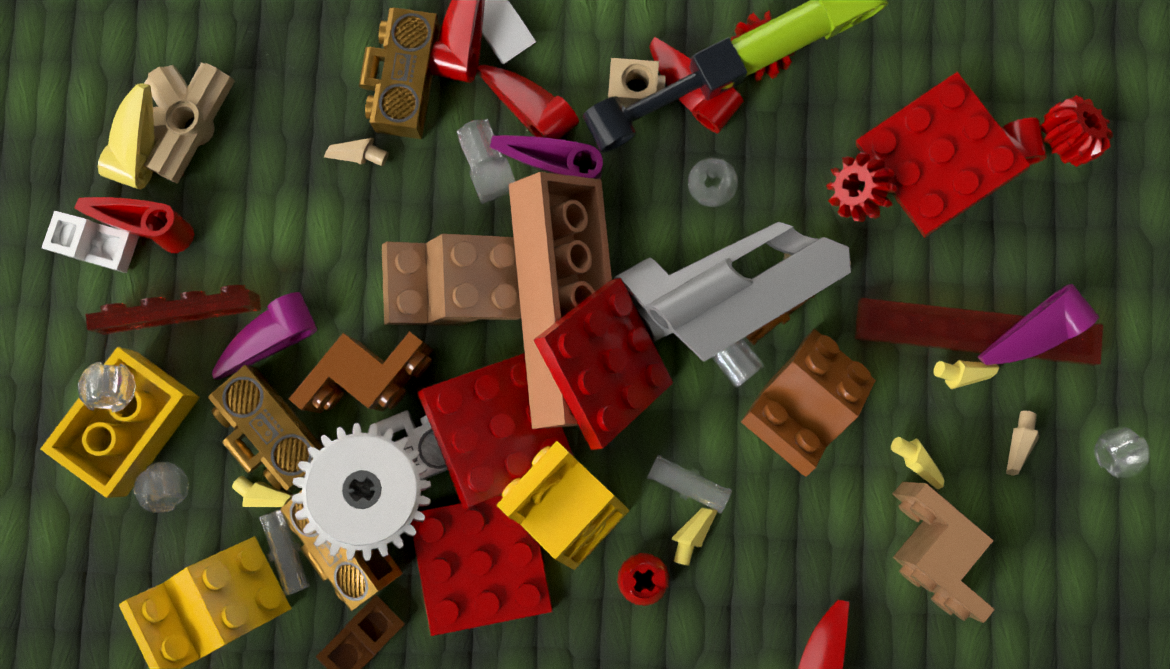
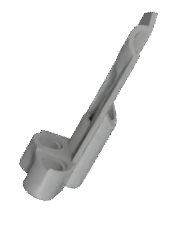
(717, 306)

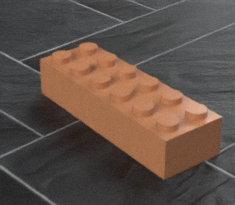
(558, 265)

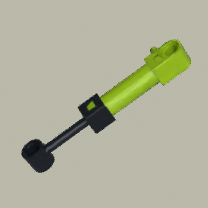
(729, 62)

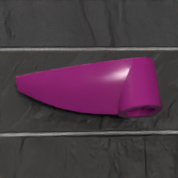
(550, 154)
(1048, 325)
(272, 331)

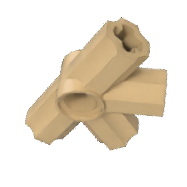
(177, 105)

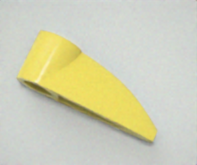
(130, 140)

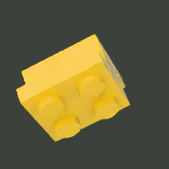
(562, 506)
(205, 606)

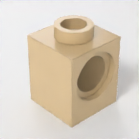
(630, 69)

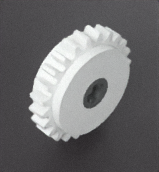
(365, 523)

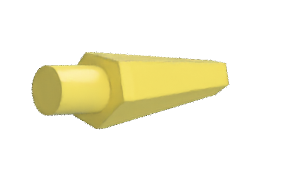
(964, 372)
(918, 460)
(260, 494)
(693, 534)

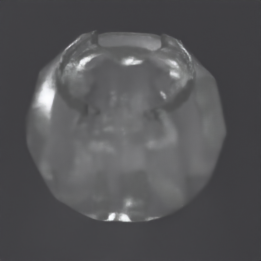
(712, 196)
(106, 387)
(1122, 452)
(161, 487)

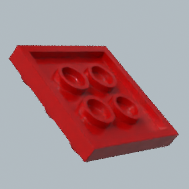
(943, 154)
(604, 363)
(486, 428)
(478, 567)

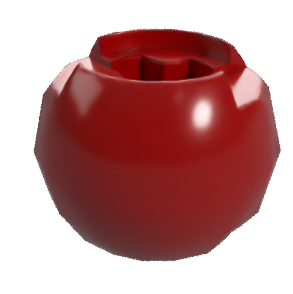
(642, 562)

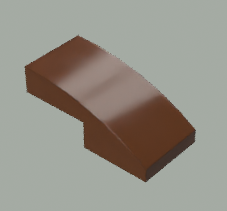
(361, 637)

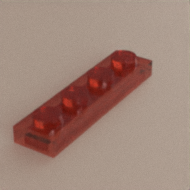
(158, 312)

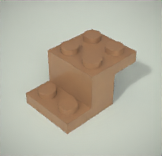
(450, 280)
(941, 551)

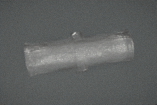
(689, 484)
(284, 552)

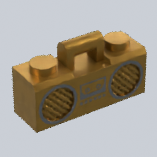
(406, 79)
(268, 422)
(353, 580)

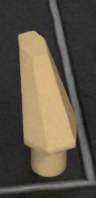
(358, 152)
(1022, 442)

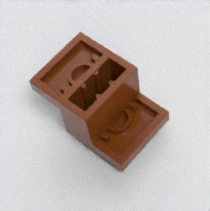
(362, 375)
(809, 402)

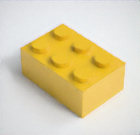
(115, 447)

